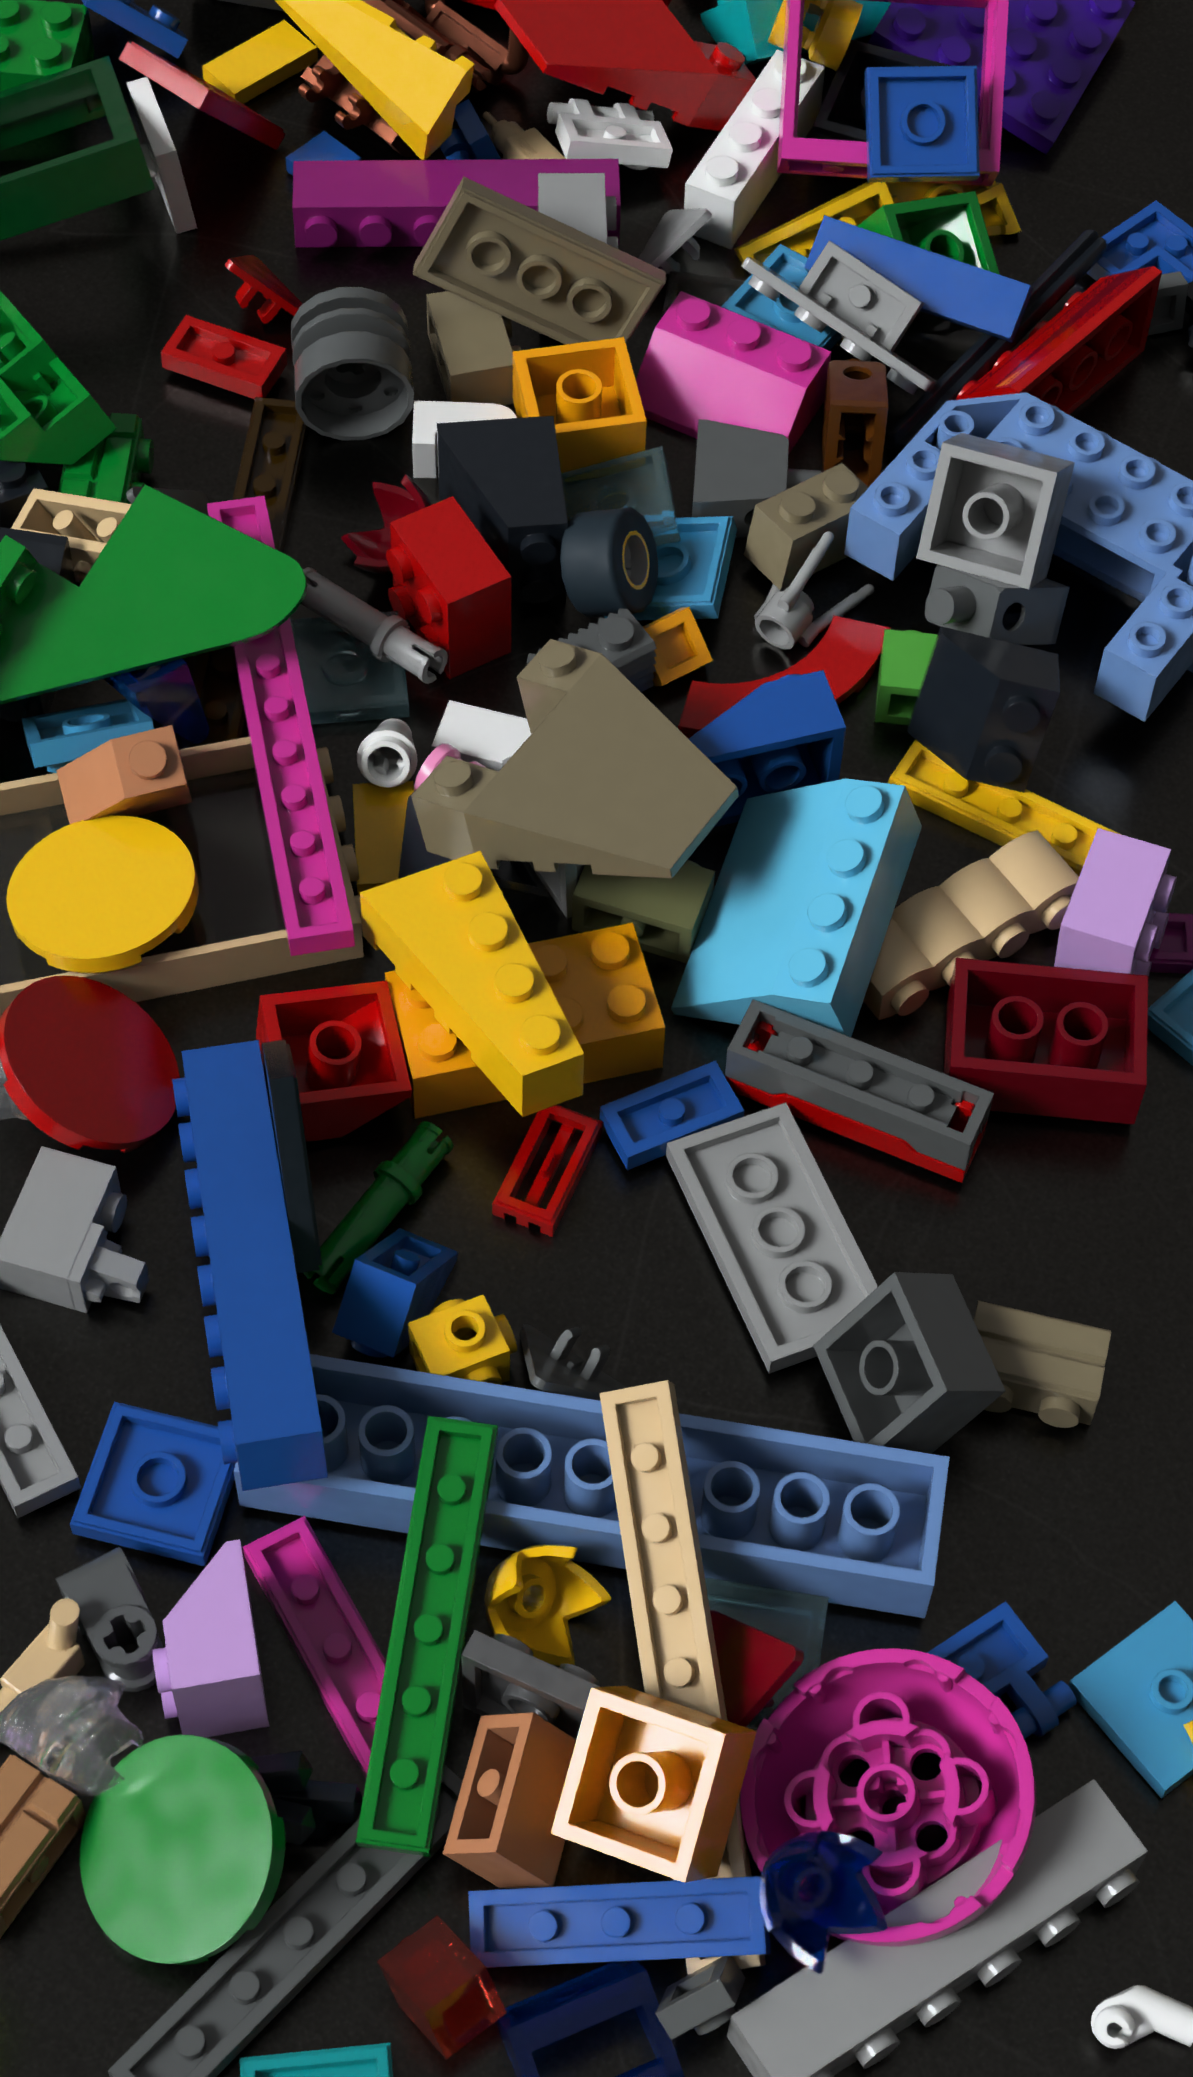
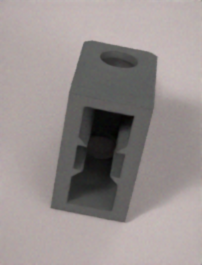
(740, 469)
(980, 605)

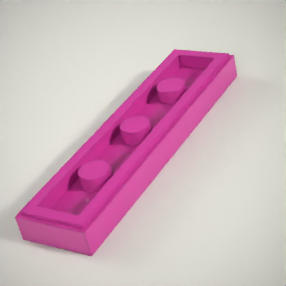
(322, 1629)

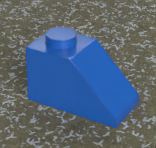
(389, 1289)

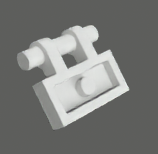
(610, 133)

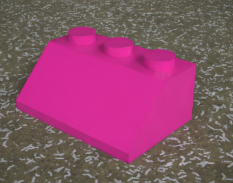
(729, 372)

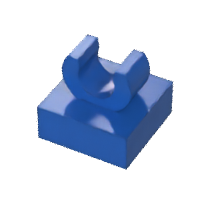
(471, 139)

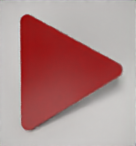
(261, 279)

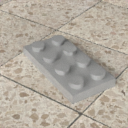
(772, 1231)

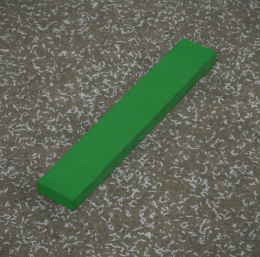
(427, 1637)

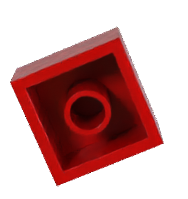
(450, 585)

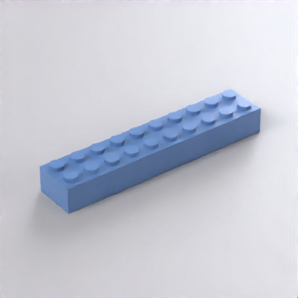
(765, 1500)

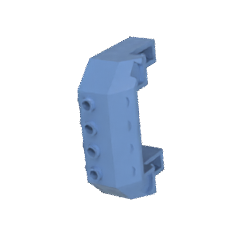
(1120, 522)

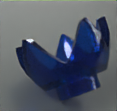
(830, 1899)

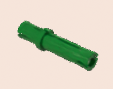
(395, 1185)

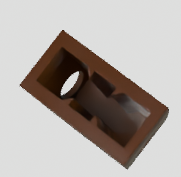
(857, 405)

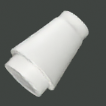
(388, 754)

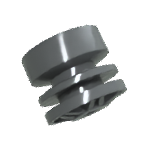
(351, 363)

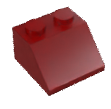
(342, 1053)

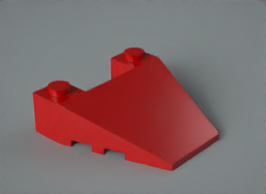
(633, 50)

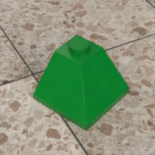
(941, 225)

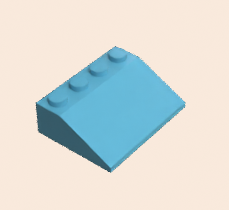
(802, 904)

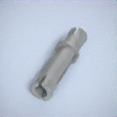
(386, 636)

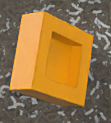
(678, 645)

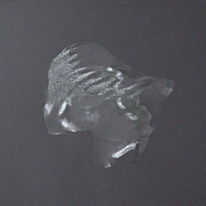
(71, 1731)

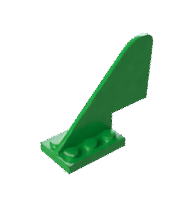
(155, 595)

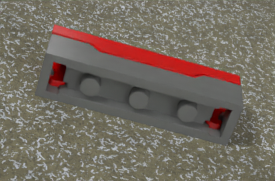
(858, 1090)

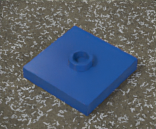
(922, 124)
(155, 1485)

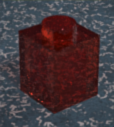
(442, 1986)

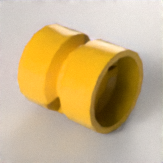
(832, 32)

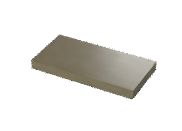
(536, 269)

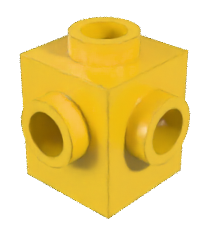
(463, 1341)

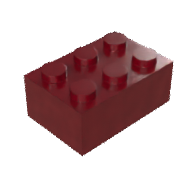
(1049, 1038)

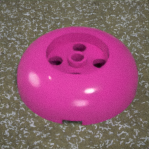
(887, 1713)

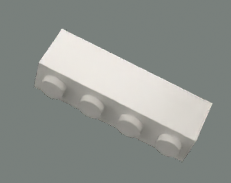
(744, 156)

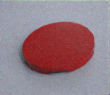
(87, 1064)

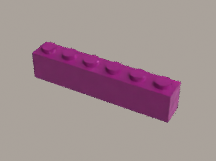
(403, 199)

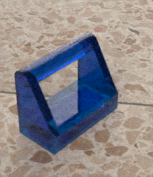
(166, 696)
(582, 2004)

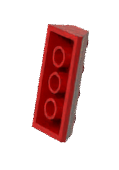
(1080, 345)

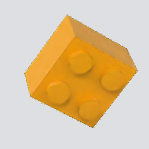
(588, 393)
(653, 1783)

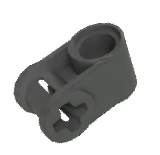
(114, 1616)

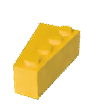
(475, 969)

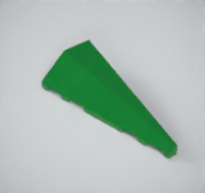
(42, 404)

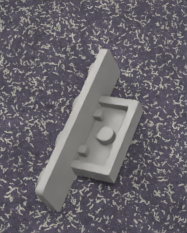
(856, 304)

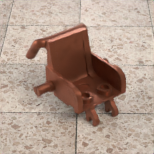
(453, 39)

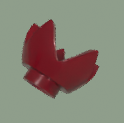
(394, 504)

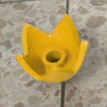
(537, 1594)

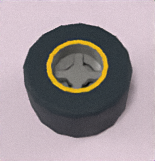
(609, 562)

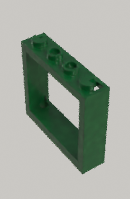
(78, 179)

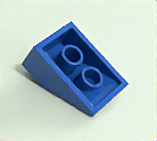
(776, 739)

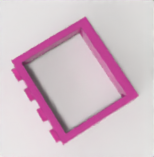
(849, 158)

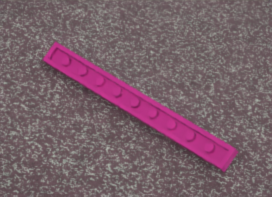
(289, 770)

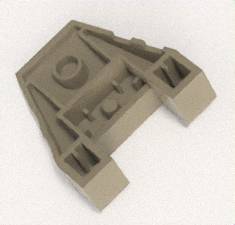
(590, 786)

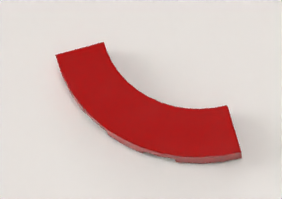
(845, 654)

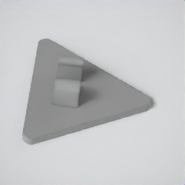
(673, 232)

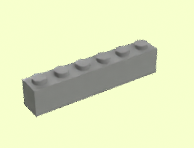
(872, 1992)

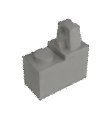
(59, 1231)

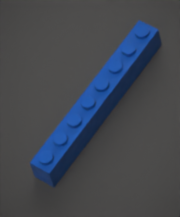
(250, 1271)

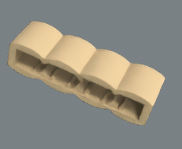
(971, 915)

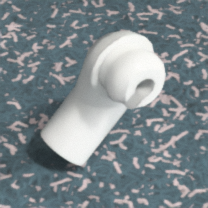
(1138, 2013)

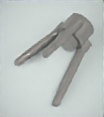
(788, 613)

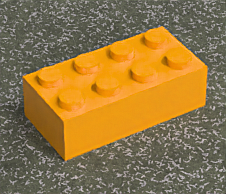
(601, 991)

